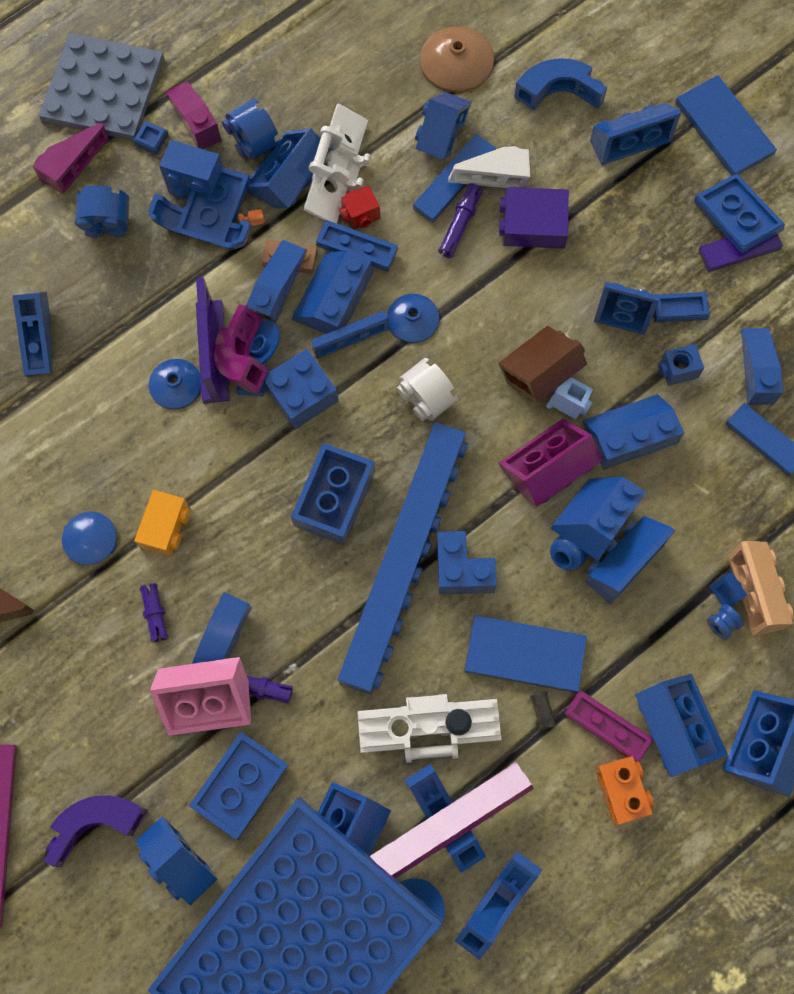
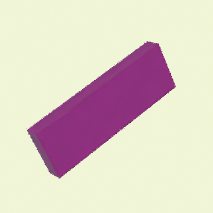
(608, 726)

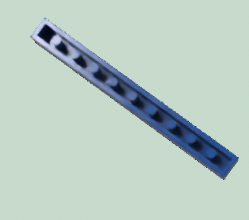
(402, 560)

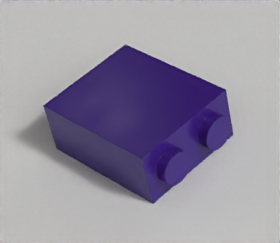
(534, 217)

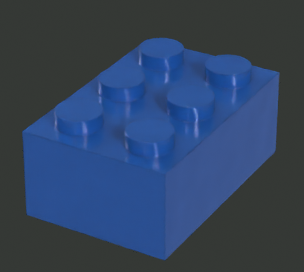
(333, 493)

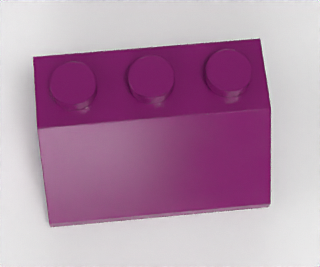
(551, 461)

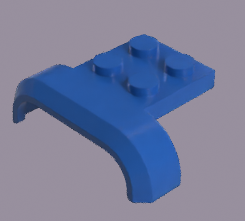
(208, 215)

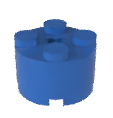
(251, 129)
(102, 211)

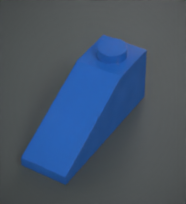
(276, 281)
(34, 331)
(761, 367)

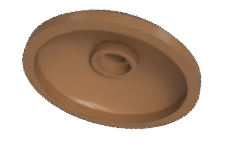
(457, 69)

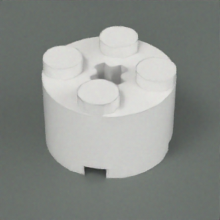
(427, 390)

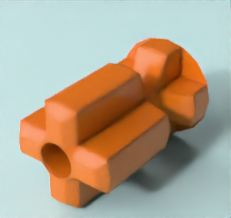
(255, 217)

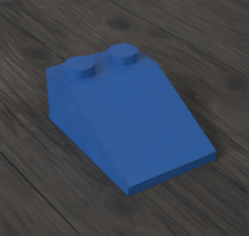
(626, 308)

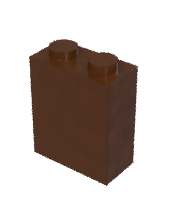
(543, 363)

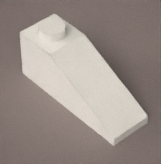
(496, 168)

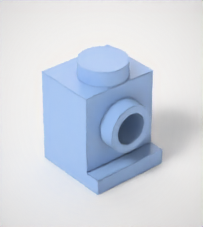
(571, 398)

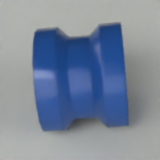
(725, 622)

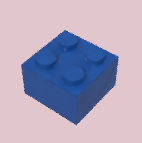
(300, 389)

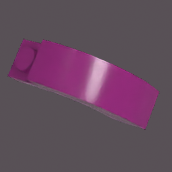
(233, 349)

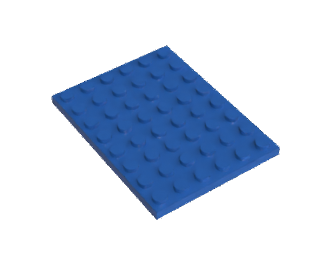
(303, 921)

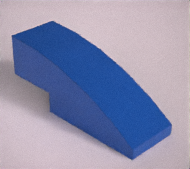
(223, 629)

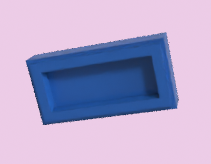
(682, 307)

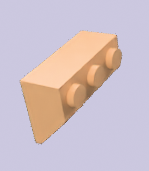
(756, 571)

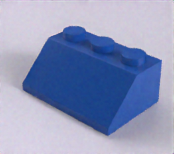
(634, 132)
(285, 169)
(334, 291)
(634, 430)
(598, 513)
(628, 557)
(680, 724)
(765, 744)
(354, 816)

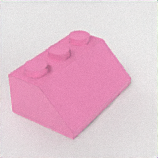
(202, 696)

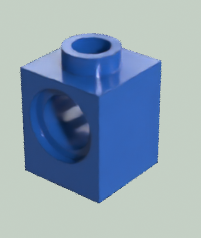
(685, 355)

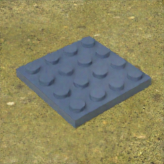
(101, 85)

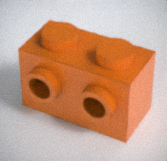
(624, 790)

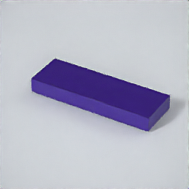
(724, 254)

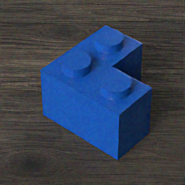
(442, 120)
(189, 168)
(461, 574)
(174, 862)

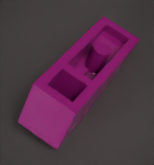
(194, 115)
(67, 159)

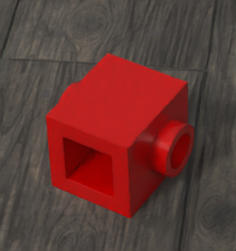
(360, 208)

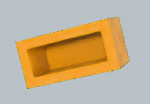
(162, 523)

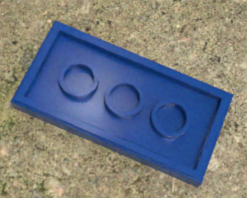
(725, 126)
(526, 654)

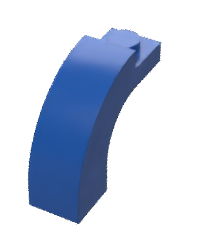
(559, 76)
(433, 798)
(497, 905)

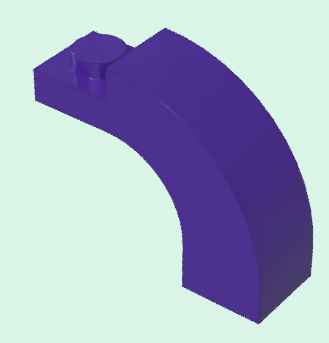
(89, 812)

